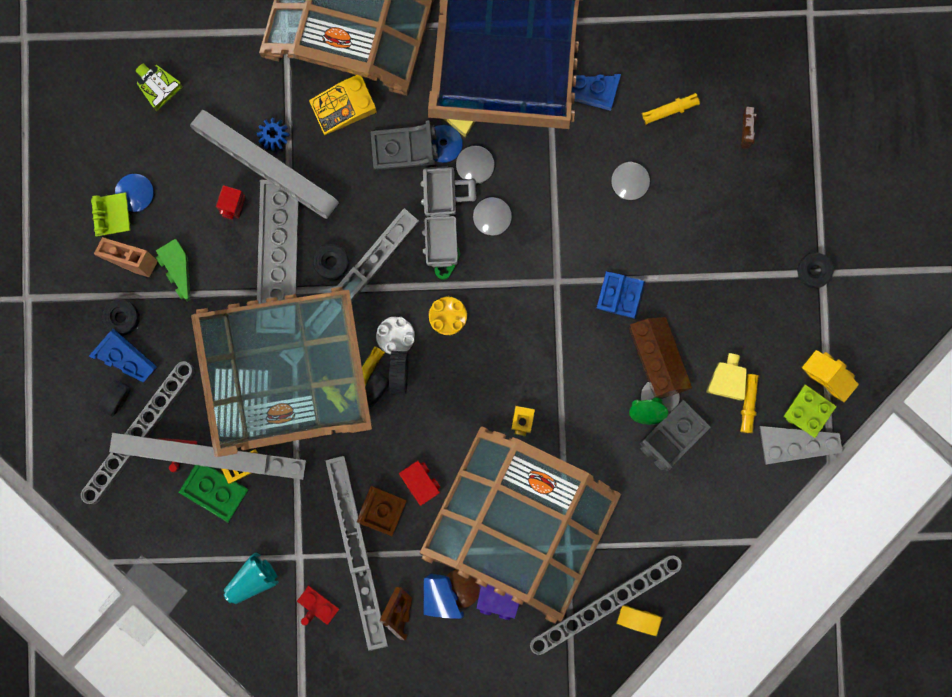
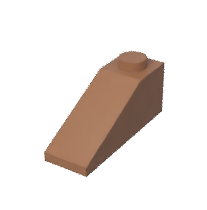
(126, 256)

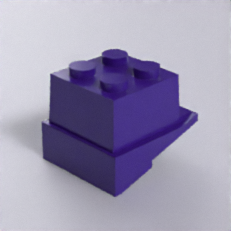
(491, 602)

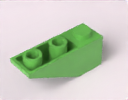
(176, 262)

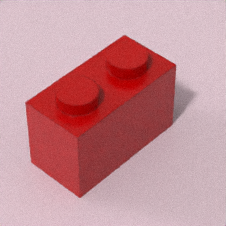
(230, 202)
(420, 483)

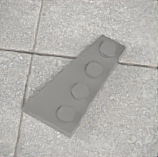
(795, 444)

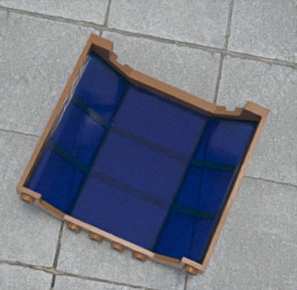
(505, 62)

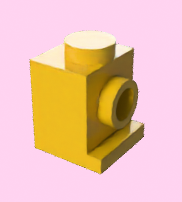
(525, 413)

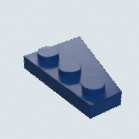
(596, 90)
(120, 353)

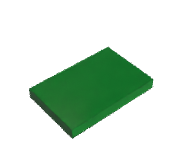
(211, 491)

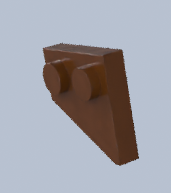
(748, 133)
(397, 613)

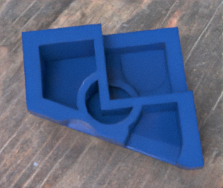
(440, 598)

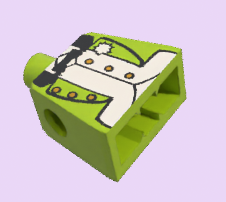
(157, 85)

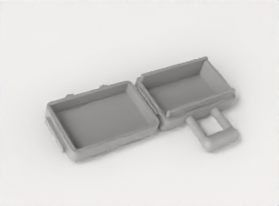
(439, 205)

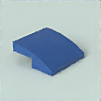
(621, 295)

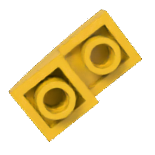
(639, 620)

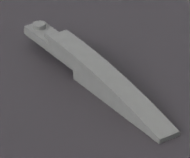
(378, 254)
(204, 456)
(356, 553)

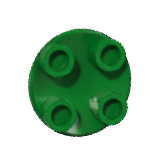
(648, 411)

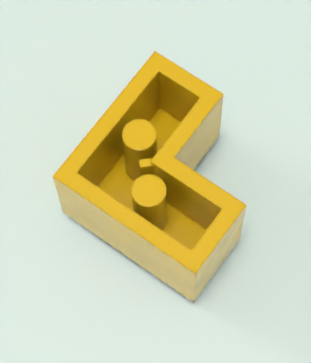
(831, 375)

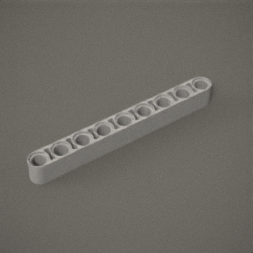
(264, 164)
(147, 428)
(632, 593)

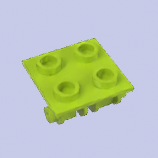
(110, 214)
(809, 411)

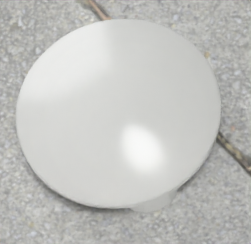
(395, 335)

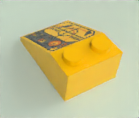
(343, 104)

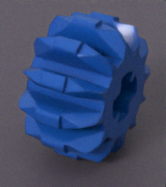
(266, 138)

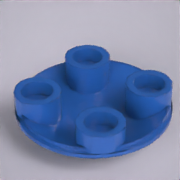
(138, 191)

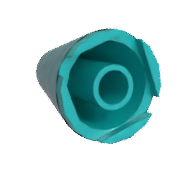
(250, 580)

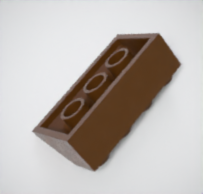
(660, 357)

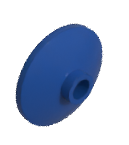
(454, 143)

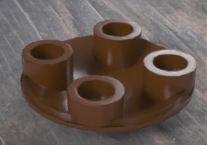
(465, 589)

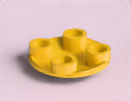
(447, 315)

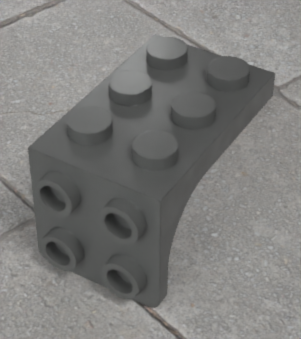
(404, 147)
(674, 436)

